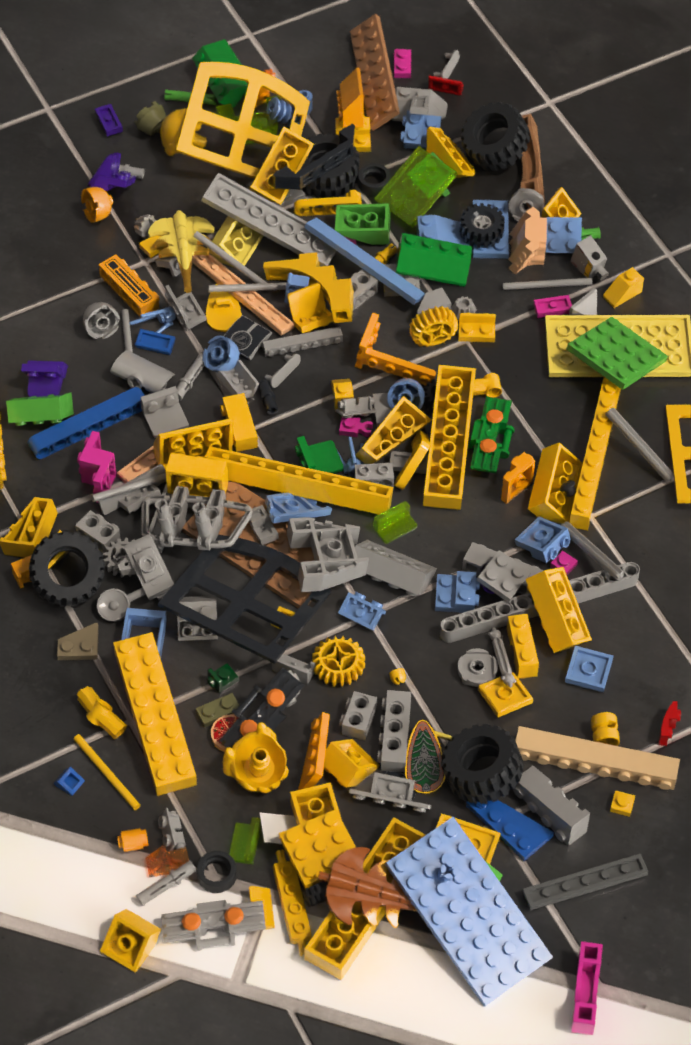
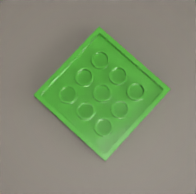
(617, 353)

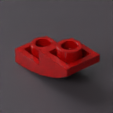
(669, 723)

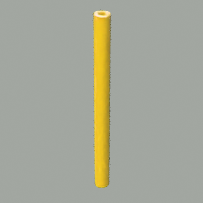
(106, 772)

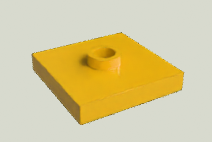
(503, 698)

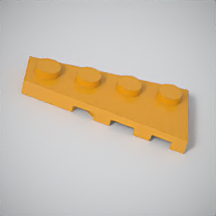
(315, 754)

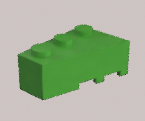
(39, 409)

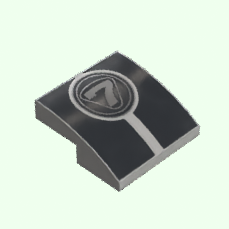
(247, 336)

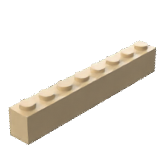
(597, 758)

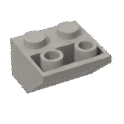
(203, 604)

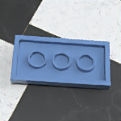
(500, 249)

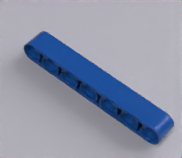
(82, 424)

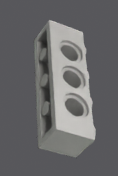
(394, 759)

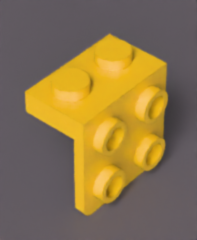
(309, 308)

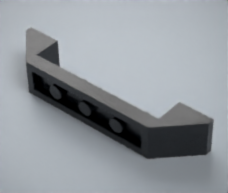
(288, 179)

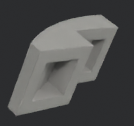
(262, 526)

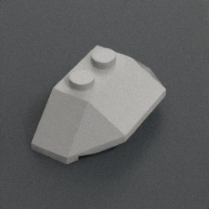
(436, 105)

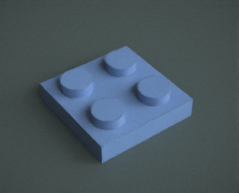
(563, 234)
(589, 669)

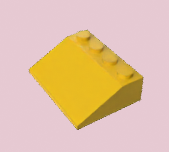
(194, 440)

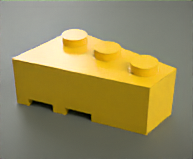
(30, 529)

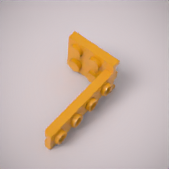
(386, 362)

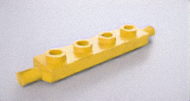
(292, 902)

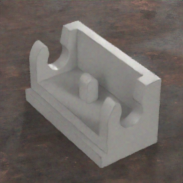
(301, 668)

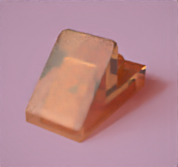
(162, 862)

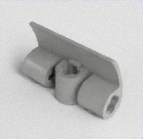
(141, 372)

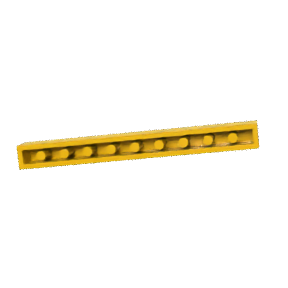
(594, 456)
(304, 481)

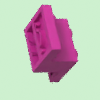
(96, 465)

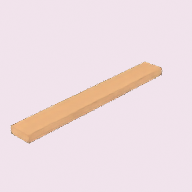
(250, 299)

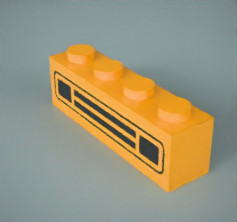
(129, 285)

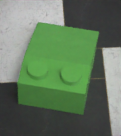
(364, 222)

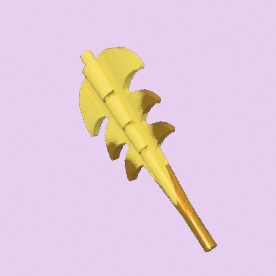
(180, 242)

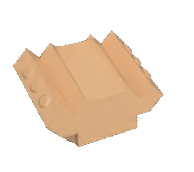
(528, 241)

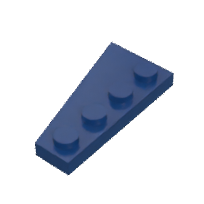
(516, 830)

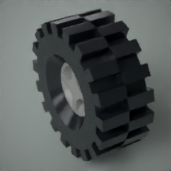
(482, 225)

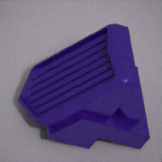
(108, 174)
(44, 377)

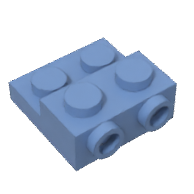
(416, 129)
(544, 539)
(457, 592)

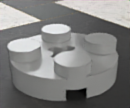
(525, 196)
(477, 657)

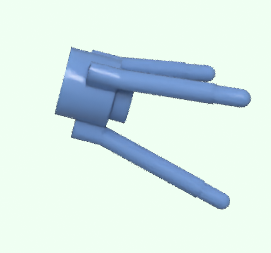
(164, 316)
(351, 462)

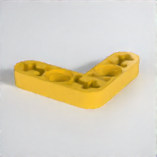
(420, 447)

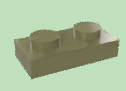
(213, 710)

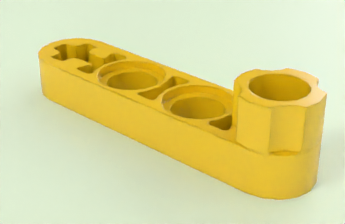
(301, 206)

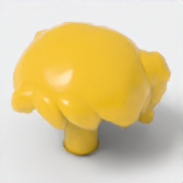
(171, 131)
(257, 761)

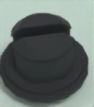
(568, 488)

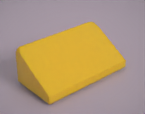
(264, 894)

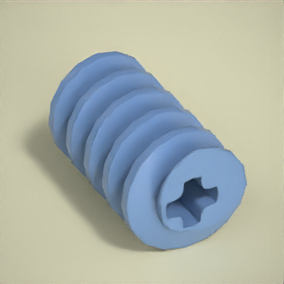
(281, 111)

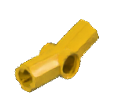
(100, 712)

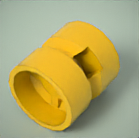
(605, 728)

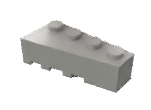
(552, 806)

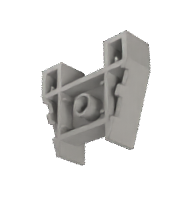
(332, 550)

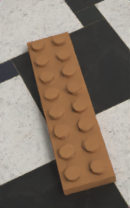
(375, 72)

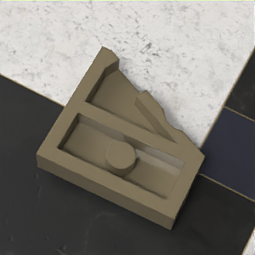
(79, 644)

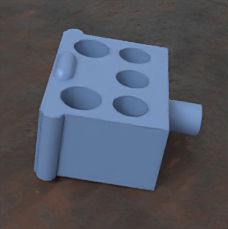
(294, 283)

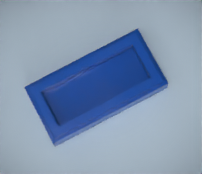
(155, 342)

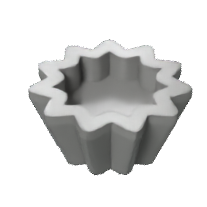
(143, 224)
(463, 305)

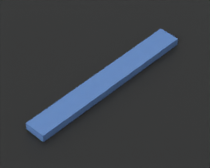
(365, 261)

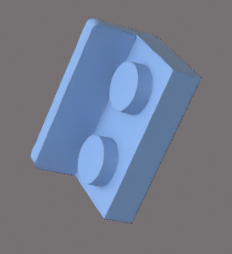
(361, 611)

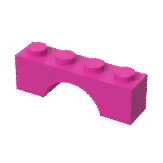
(586, 988)

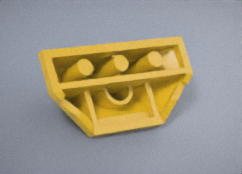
(448, 152)

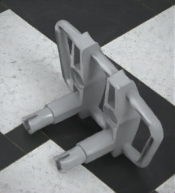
(208, 519)

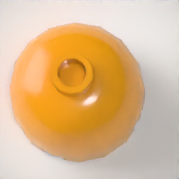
(97, 203)

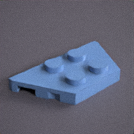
(287, 506)

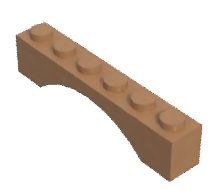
(531, 160)

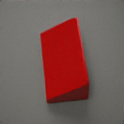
(445, 85)

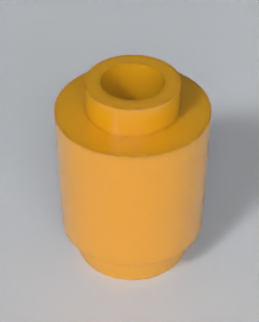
(133, 839)

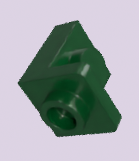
(222, 678)

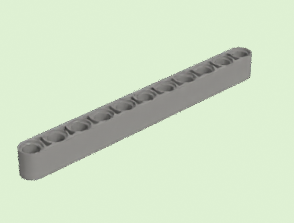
(494, 611)

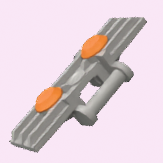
(211, 915)

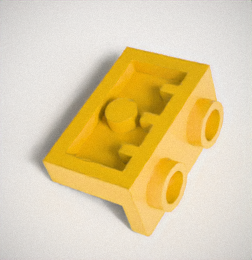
(477, 327)

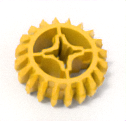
(433, 326)
(348, 654)

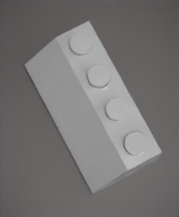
(395, 568)

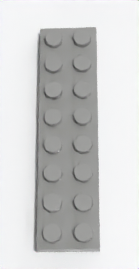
(265, 218)

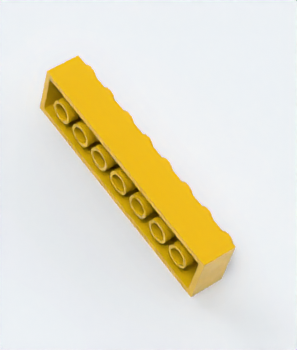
(449, 437)
(155, 714)
(339, 944)

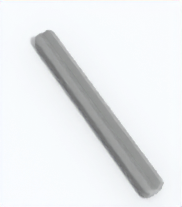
(640, 444)
(596, 554)

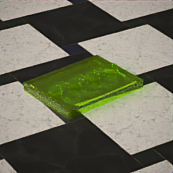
(416, 186)

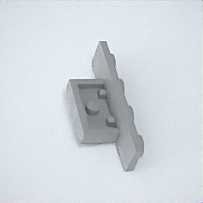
(132, 500)
(391, 789)

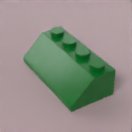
(225, 89)
(433, 259)

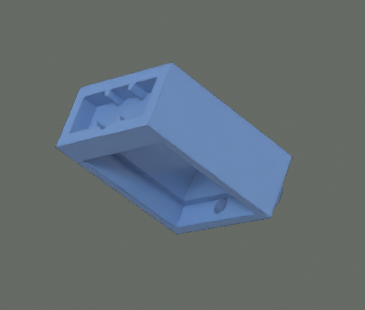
(146, 618)

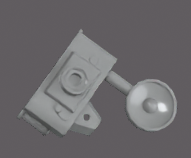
(147, 563)

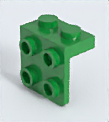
(319, 456)

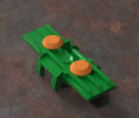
(484, 435)

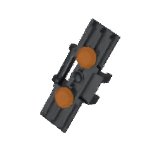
(276, 697)

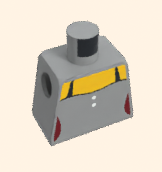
(589, 259)

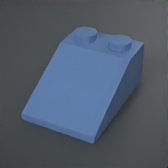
(440, 228)

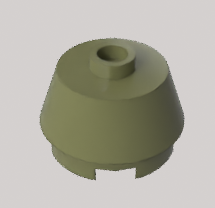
(150, 119)

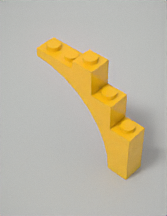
(337, 292)

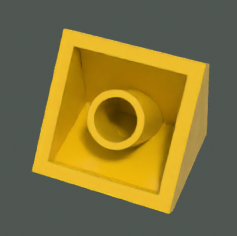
(560, 206)

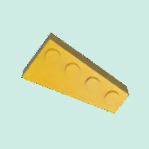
(394, 430)

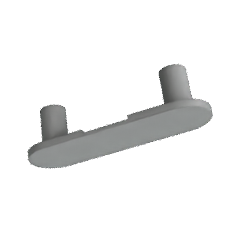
(454, 57)
(281, 374)

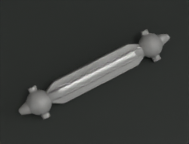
(501, 656)

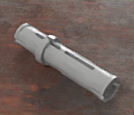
(186, 382)
(175, 877)

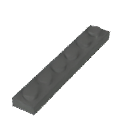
(585, 882)

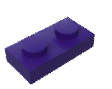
(108, 120)

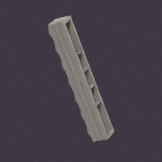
(302, 341)

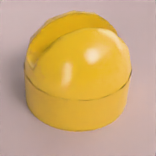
(398, 676)

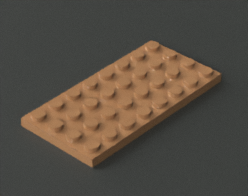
(281, 582)

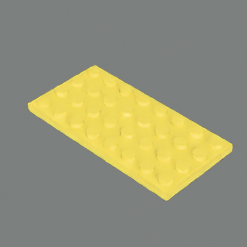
(665, 332)

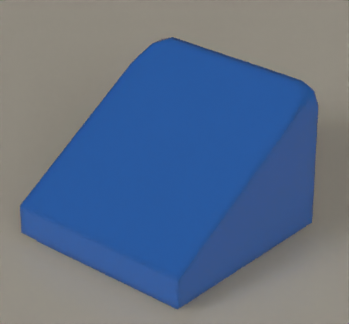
(69, 781)

